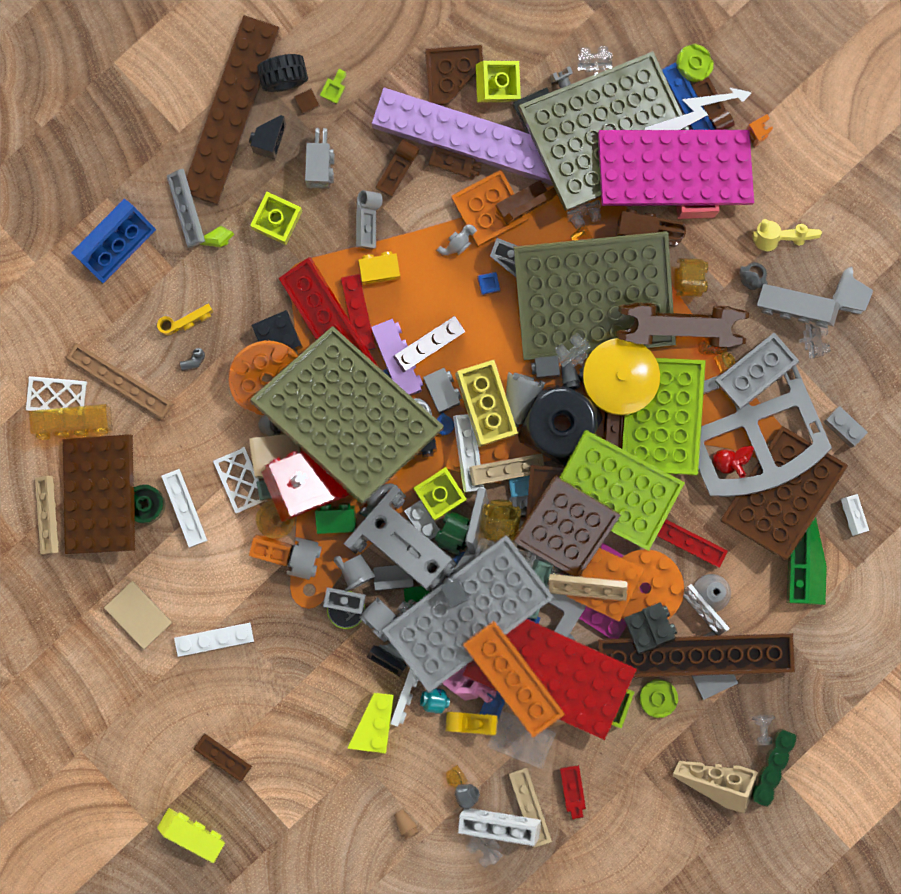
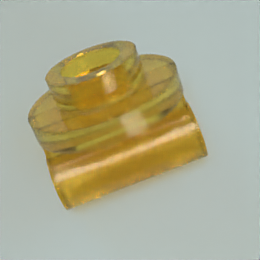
(724, 361)
(455, 777)

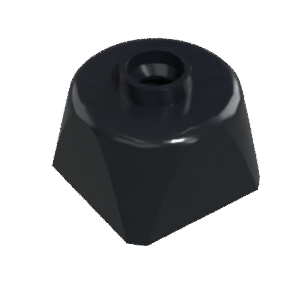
(539, 429)

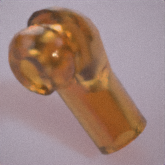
(704, 348)

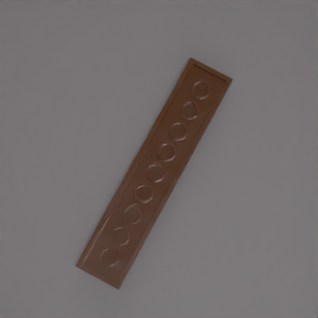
(230, 109)

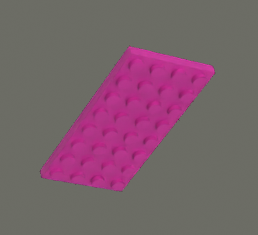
(675, 167)

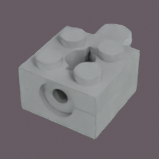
(318, 162)

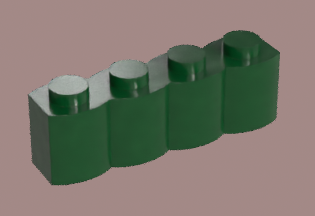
(771, 773)

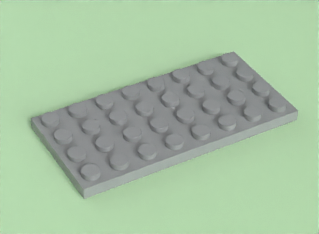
(498, 589)

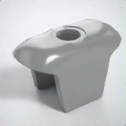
(851, 293)

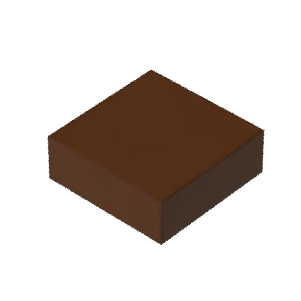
(306, 101)

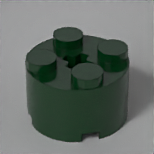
(155, 500)
(454, 533)

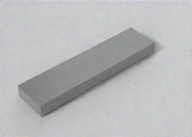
(185, 208)

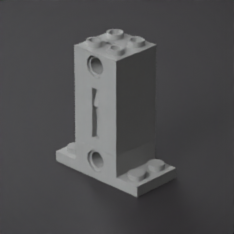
(402, 542)

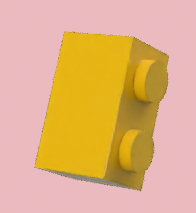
(379, 268)

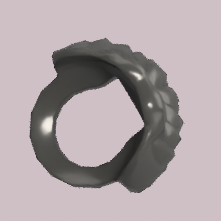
(751, 279)

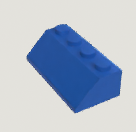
(113, 240)

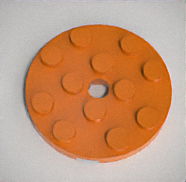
(252, 364)
(663, 578)

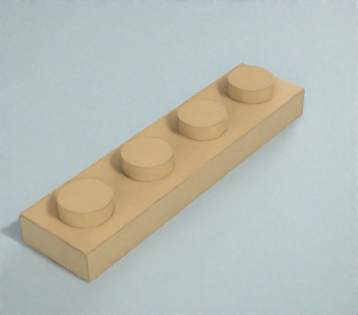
(504, 469)
(46, 515)
(588, 587)
(528, 802)

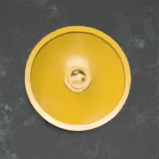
(621, 376)

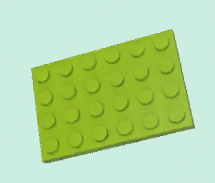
(671, 424)
(625, 484)

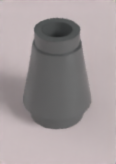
(570, 377)

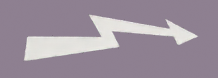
(695, 104)

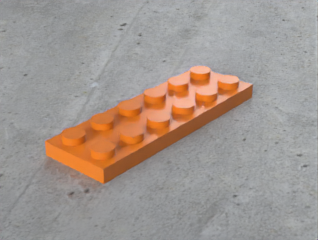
(513, 679)

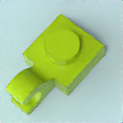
(333, 89)

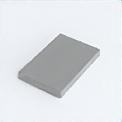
(474, 530)
(712, 684)

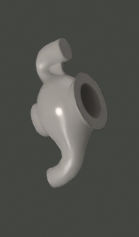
(458, 242)
(374, 500)

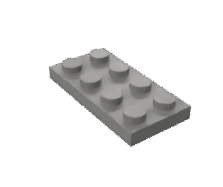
(757, 371)

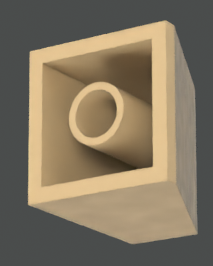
(269, 448)

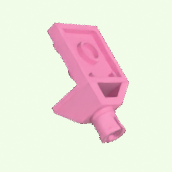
(468, 688)

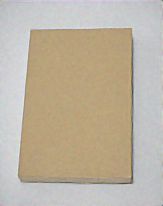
(138, 615)

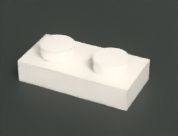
(854, 514)
(422, 520)

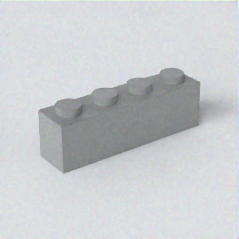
(798, 305)

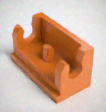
(757, 130)
(270, 550)

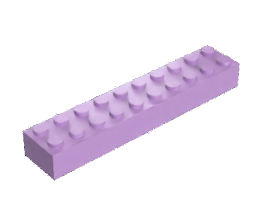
(459, 133)

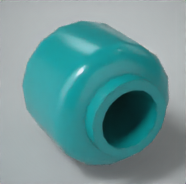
(435, 701)

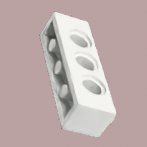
(499, 826)

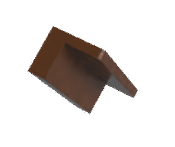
(525, 201)

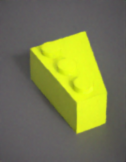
(374, 726)
(191, 835)

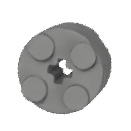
(303, 558)
(378, 616)

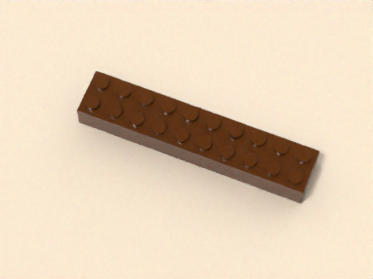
(707, 655)

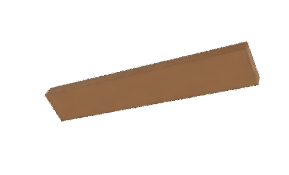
(119, 381)

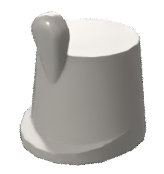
(354, 571)

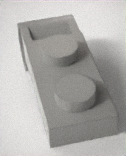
(367, 205)

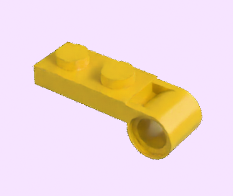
(187, 321)
(471, 723)

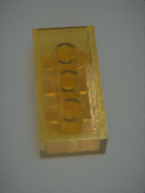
(70, 420)

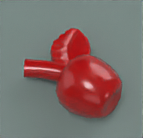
(729, 461)

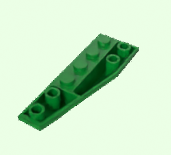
(807, 570)

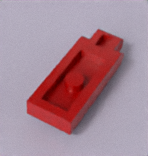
(573, 791)

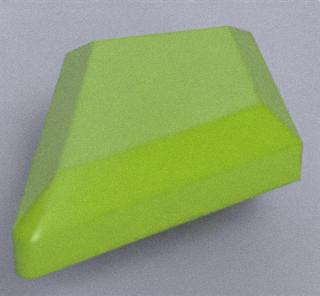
(218, 237)

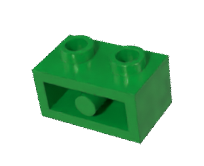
(335, 519)

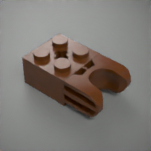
(632, 223)

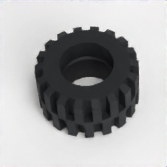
(282, 72)

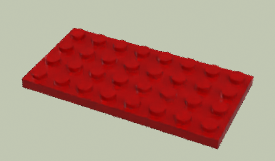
(577, 677)

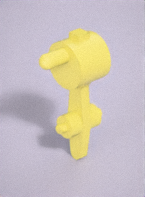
(770, 233)

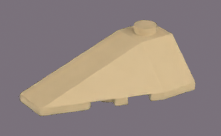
(724, 785)

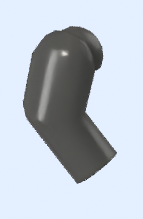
(195, 361)

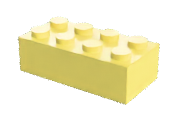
(486, 403)

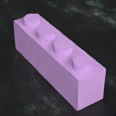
(390, 344)

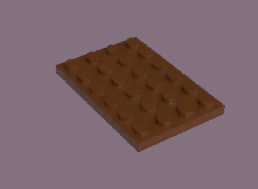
(98, 494)
(784, 513)

